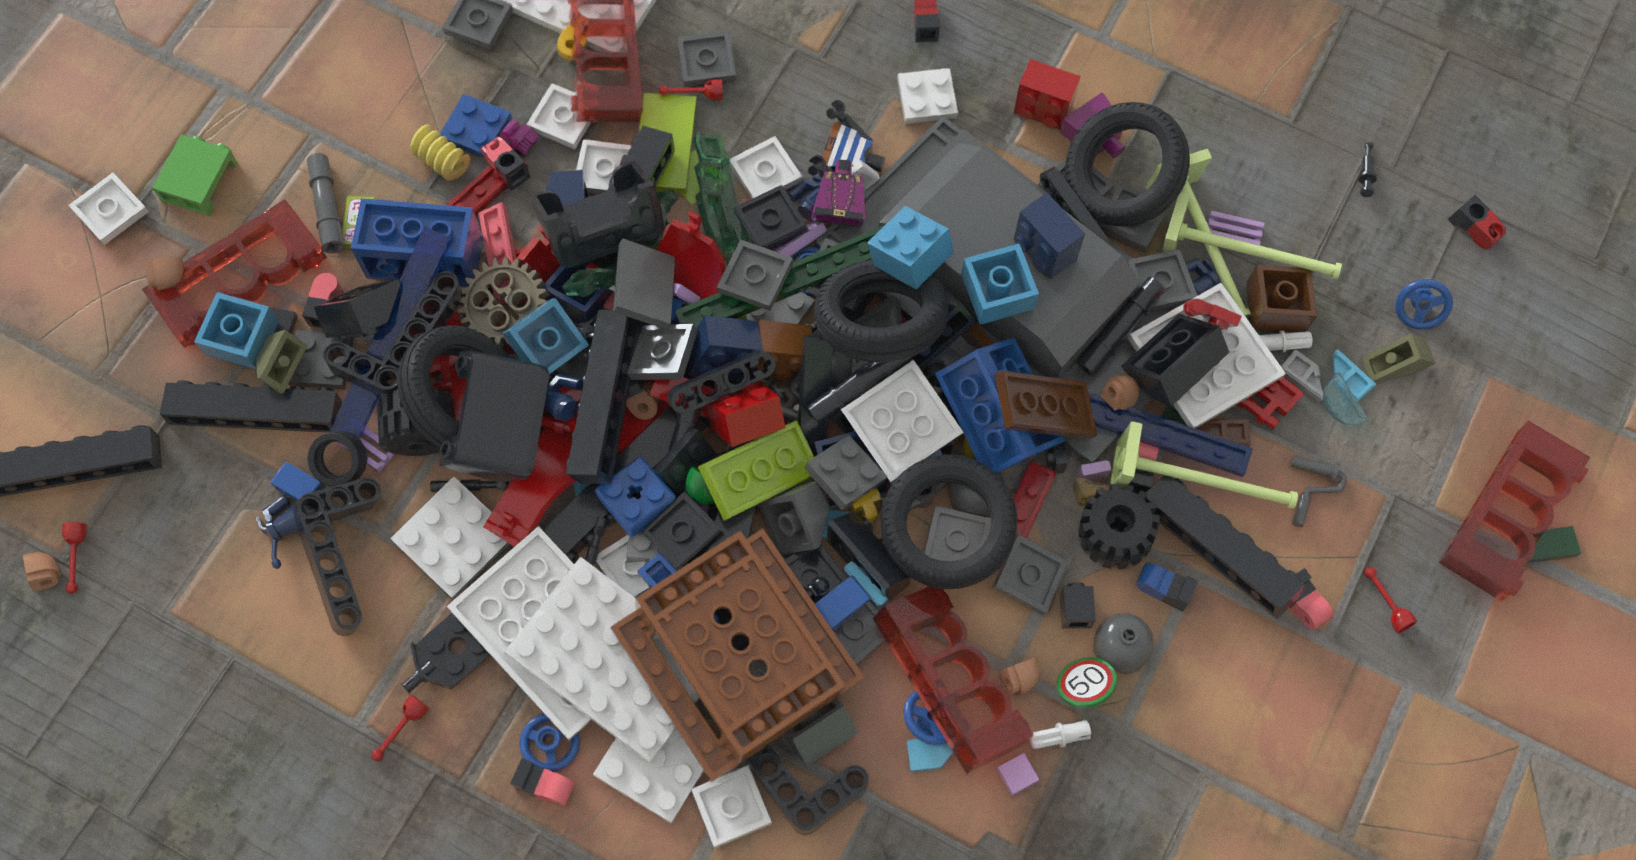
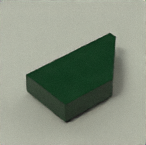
(1556, 544)

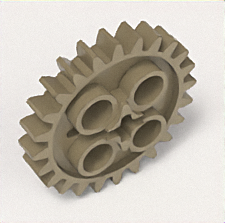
(522, 285)

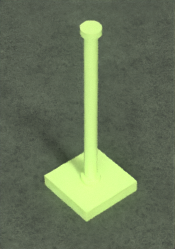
(1198, 164)
(1178, 231)
(1127, 460)

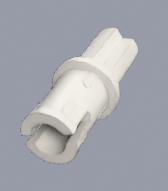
(1285, 341)
(1061, 735)

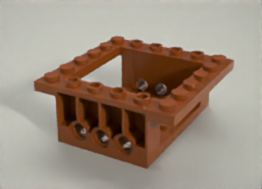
(783, 630)

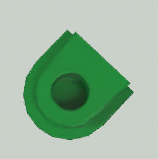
(697, 487)

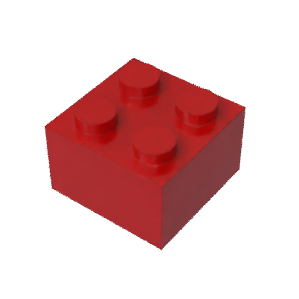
(1046, 94)
(746, 414)

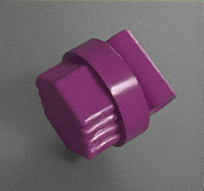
(520, 138)

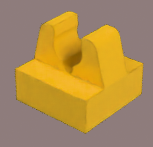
(867, 505)

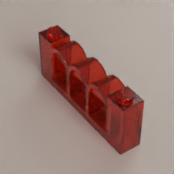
(605, 102)
(279, 220)
(1479, 563)
(933, 609)

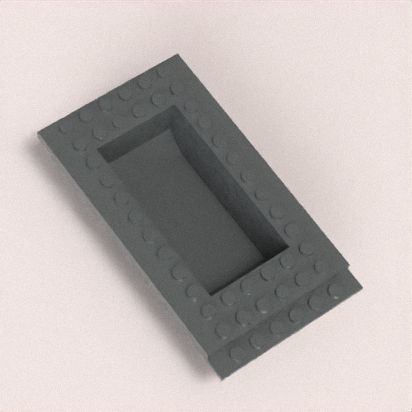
(979, 201)

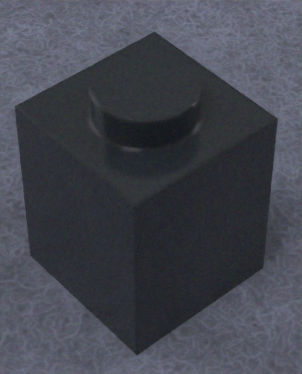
(1077, 606)

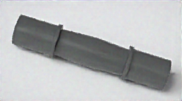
(325, 203)

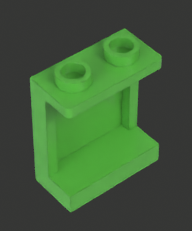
(193, 174)

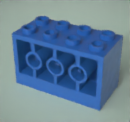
(390, 230)
(976, 404)

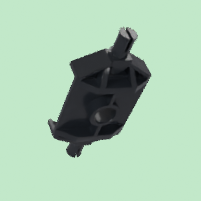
(434, 658)

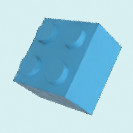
(910, 247)
(999, 283)
(235, 330)
(546, 336)

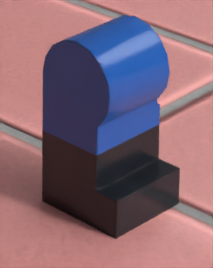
(1166, 585)

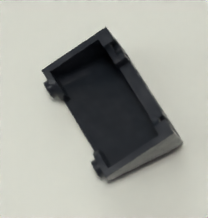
(600, 222)
(497, 418)

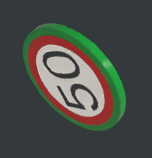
(1087, 682)

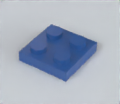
(475, 124)

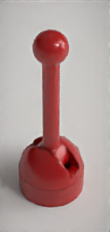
(711, 90)
(73, 534)
(1401, 618)
(413, 710)

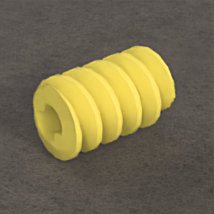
(439, 153)

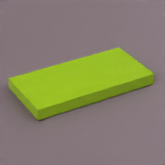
(676, 116)
(757, 470)

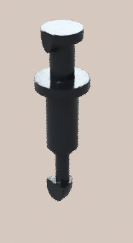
(1367, 176)

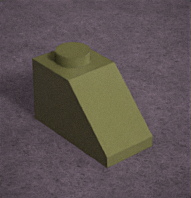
(279, 359)
(1399, 359)

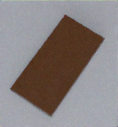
(1045, 405)

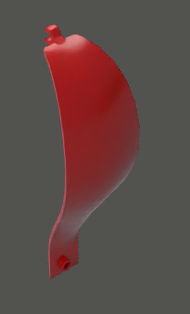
(525, 501)

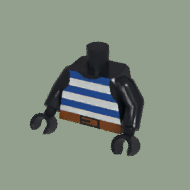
(845, 142)

